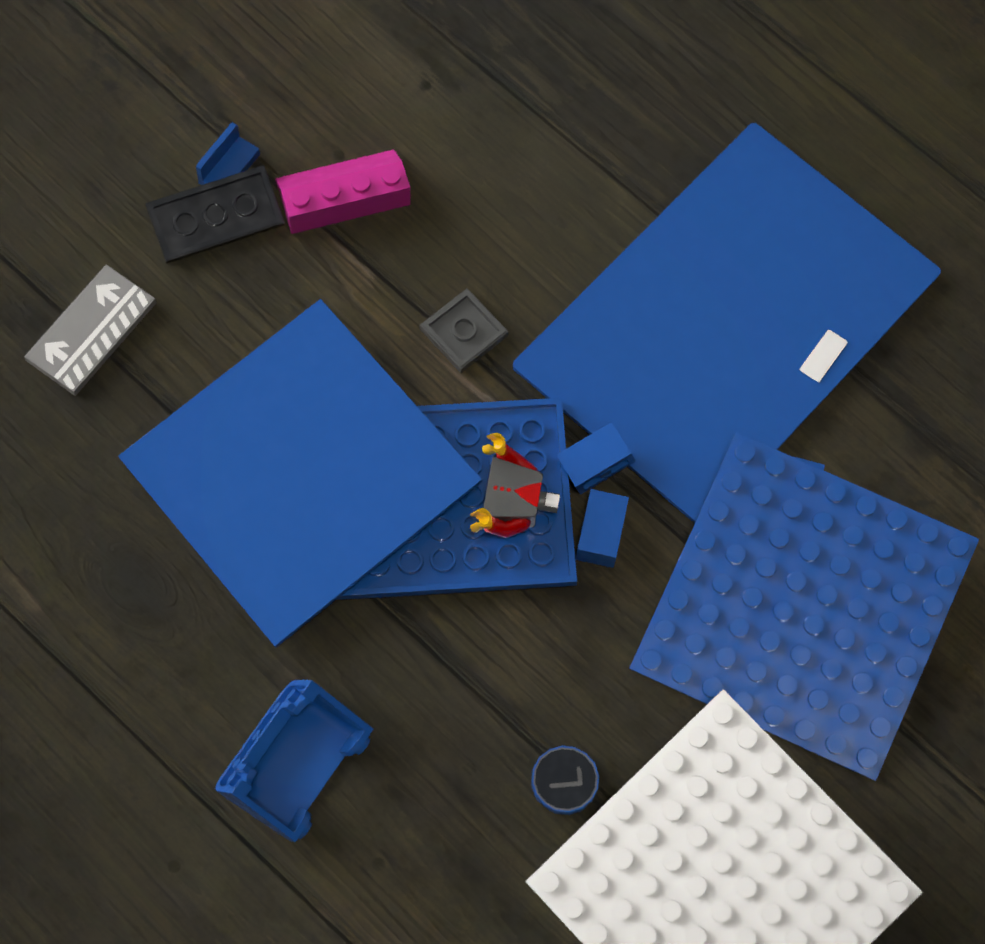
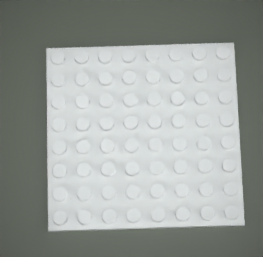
(722, 849)

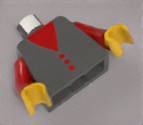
(511, 493)

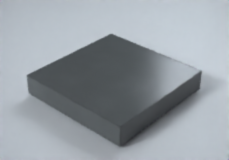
(463, 330)

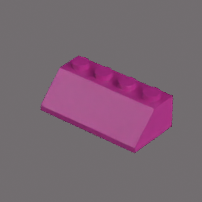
(344, 191)

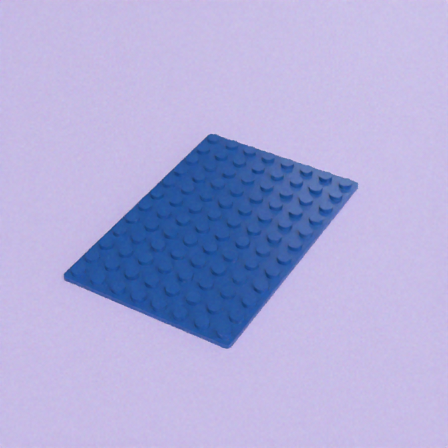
(720, 310)

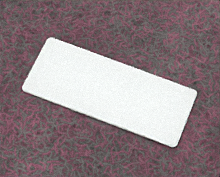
(823, 355)

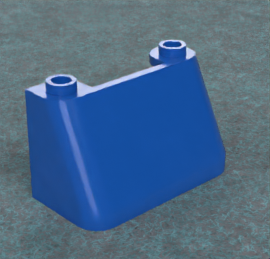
(292, 757)

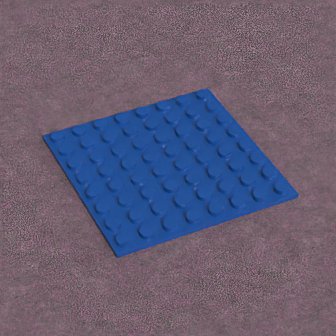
(299, 471)
(805, 605)

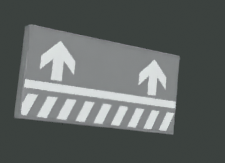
(90, 330)

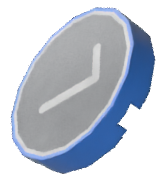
(565, 780)

